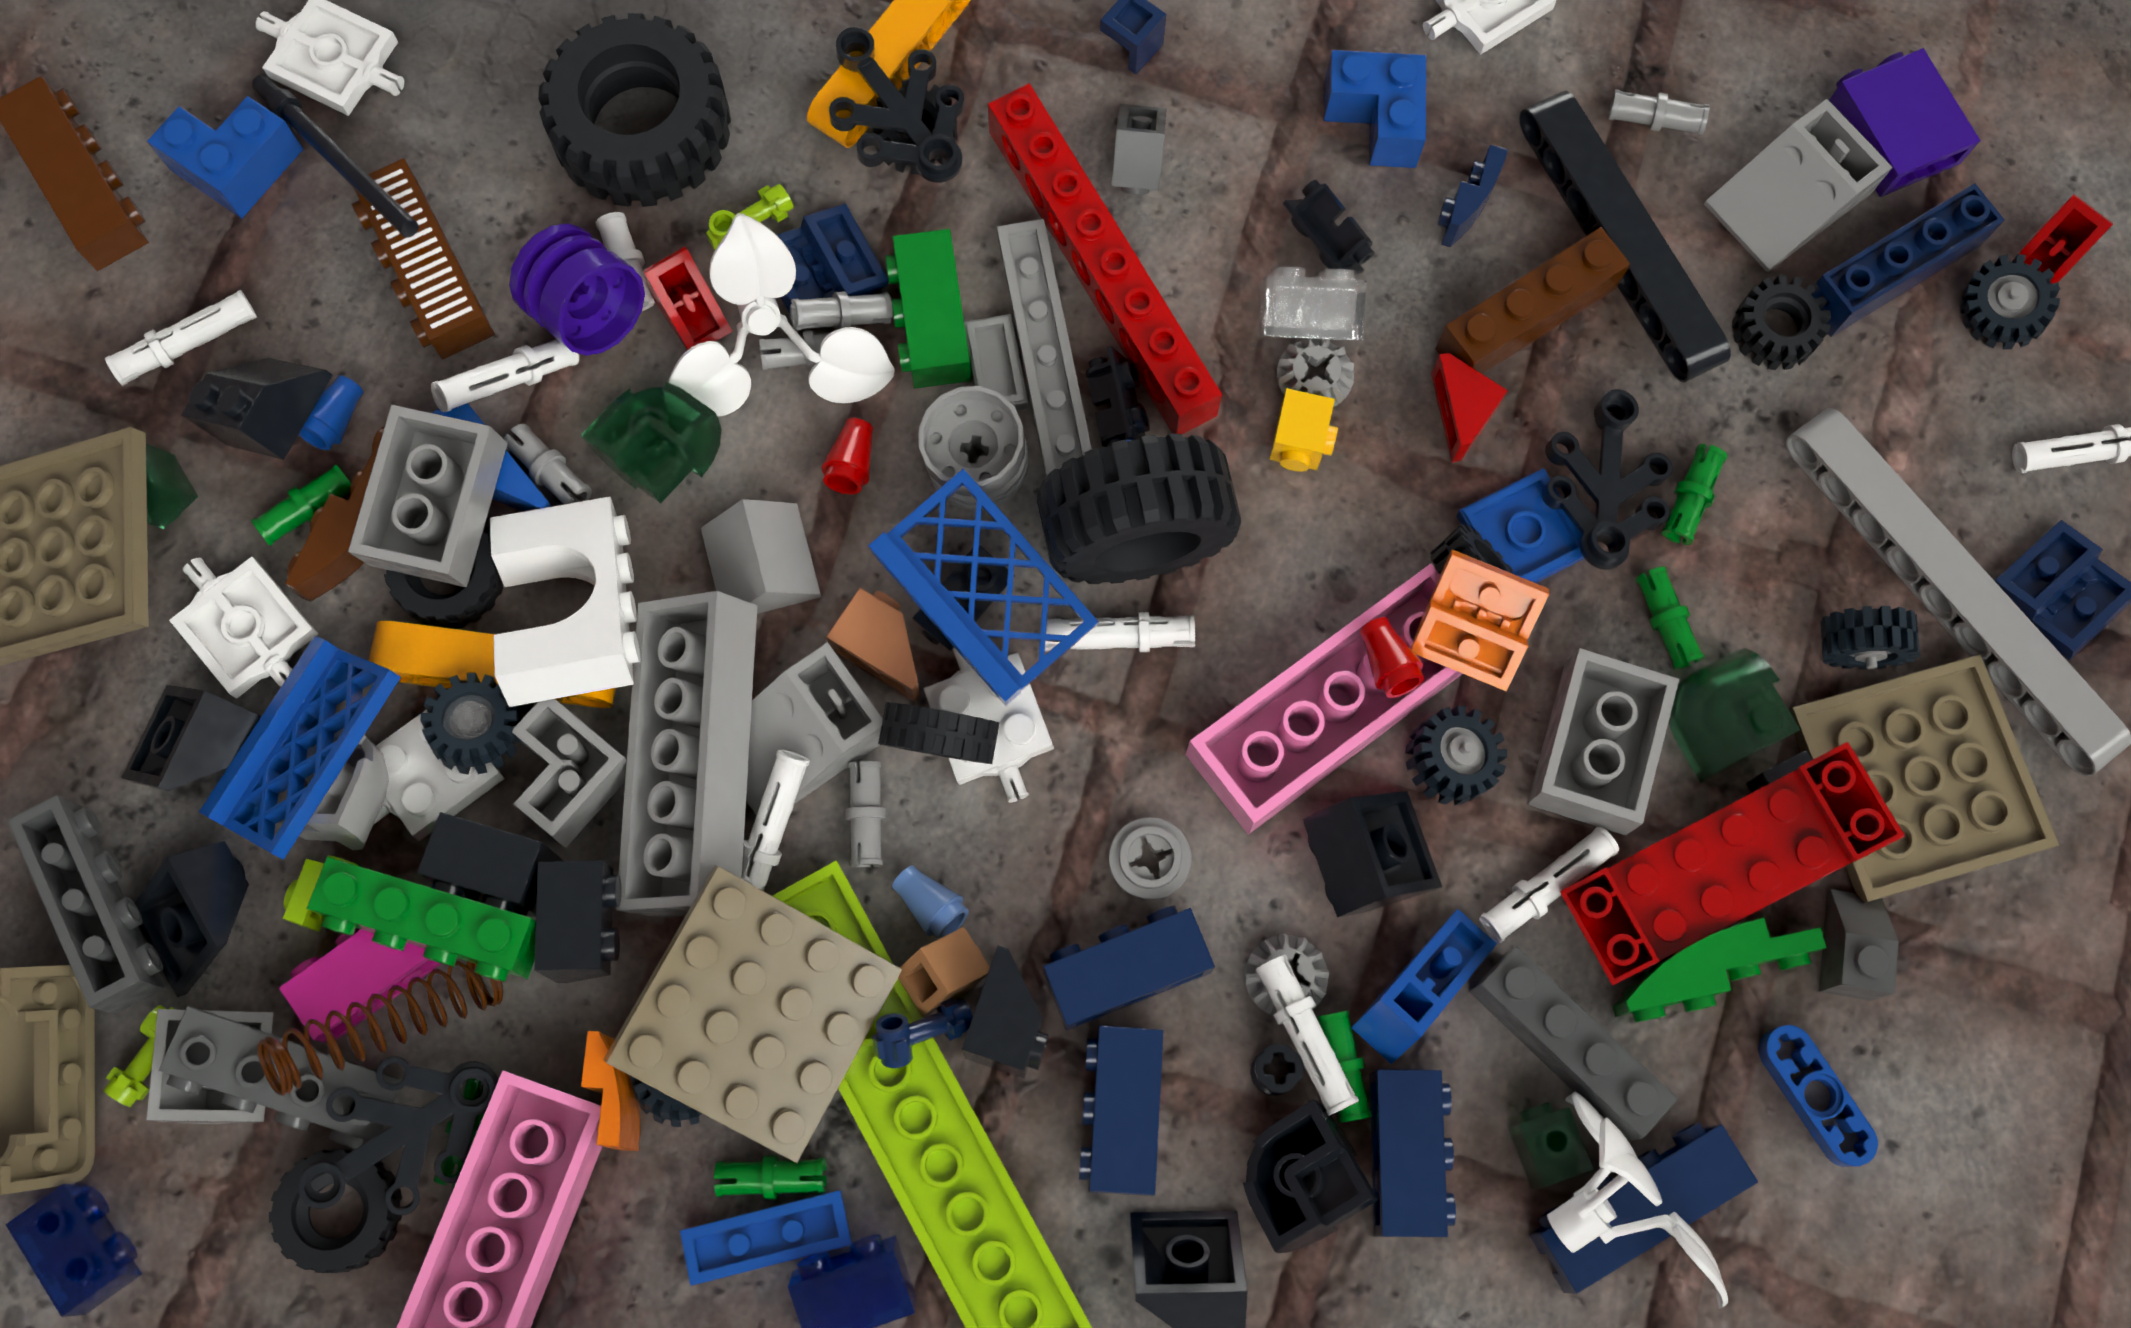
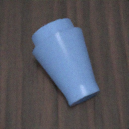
(931, 903)

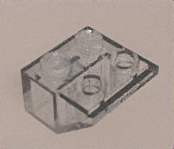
(1311, 306)

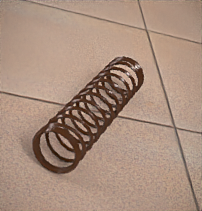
(287, 1069)

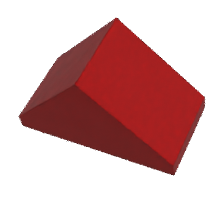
(2066, 237)
(686, 299)
(1464, 402)

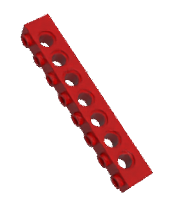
(1103, 260)

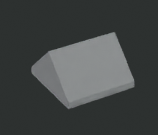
(761, 554)
(179, 1106)

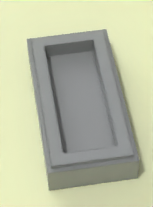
(996, 358)

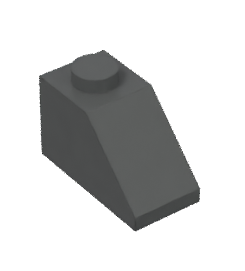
(1139, 148)
(1859, 948)

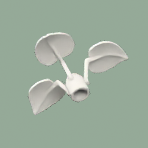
(752, 271)
(1589, 1211)

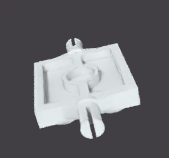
(1486, 21)
(330, 54)
(242, 625)
(1020, 731)
(421, 783)

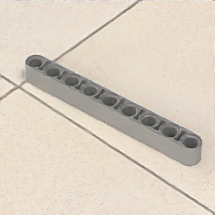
(1959, 592)

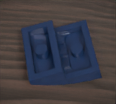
(831, 257)
(2066, 588)

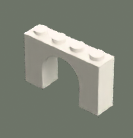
(594, 644)

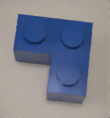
(1381, 92)
(235, 160)

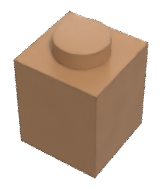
(943, 971)

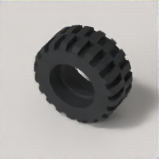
(625, 57)
(1138, 509)

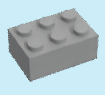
(428, 496)
(1603, 742)

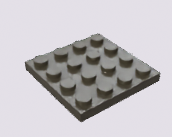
(73, 545)
(1943, 769)
(753, 1014)

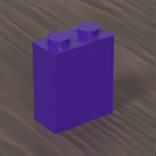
(1906, 117)

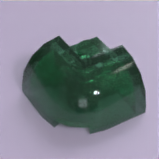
(656, 438)
(1729, 713)

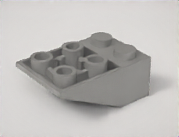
(1798, 185)
(814, 713)

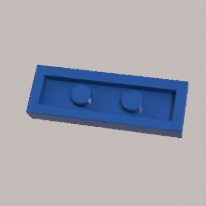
(766, 1237)

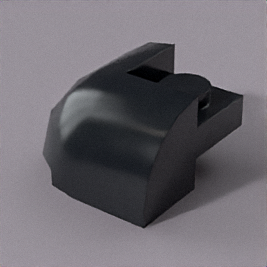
(1304, 1179)

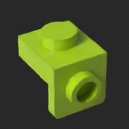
(299, 895)

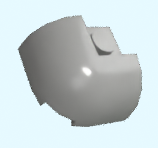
(353, 798)

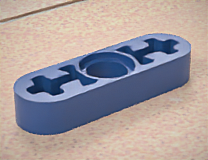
(1826, 1137)

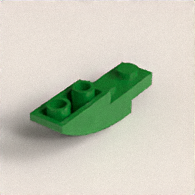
(1700, 969)

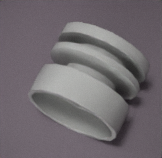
(968, 422)

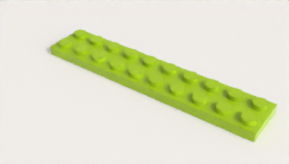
(941, 1156)

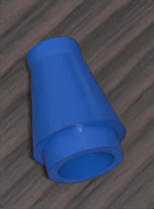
(332, 414)

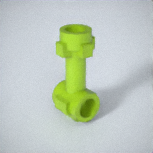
(773, 203)
(128, 1084)

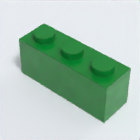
(929, 309)

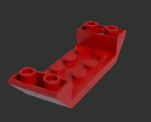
(1732, 863)

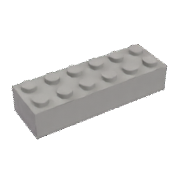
(686, 750)

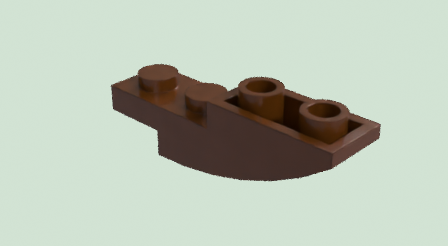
(325, 555)

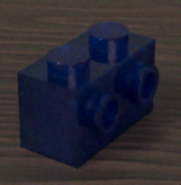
(75, 1248)
(853, 1288)

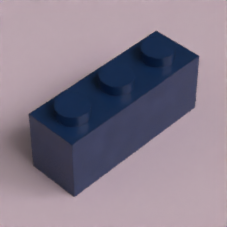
(1127, 966)
(1123, 1111)
(1410, 1153)

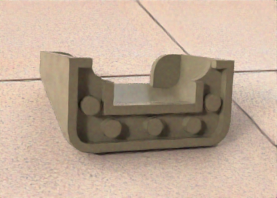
(45, 1079)

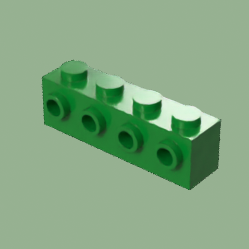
(426, 918)

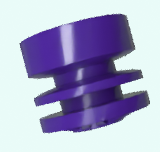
(577, 289)

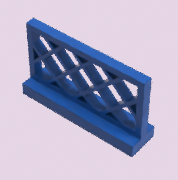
(950, 616)
(277, 747)

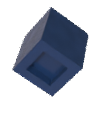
(1136, 27)

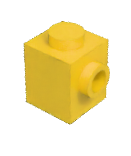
(1303, 431)

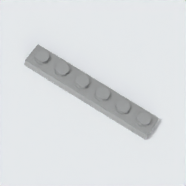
(1043, 343)

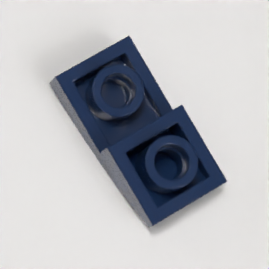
(1471, 197)

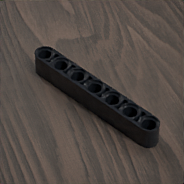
(1603, 197)

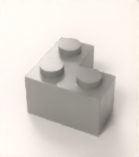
(579, 773)

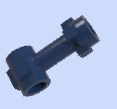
(896, 1036)

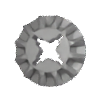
(1338, 373)
(1161, 837)
(1309, 967)

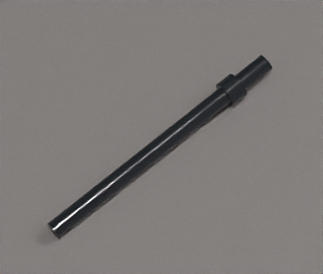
(289, 108)

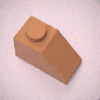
(876, 641)

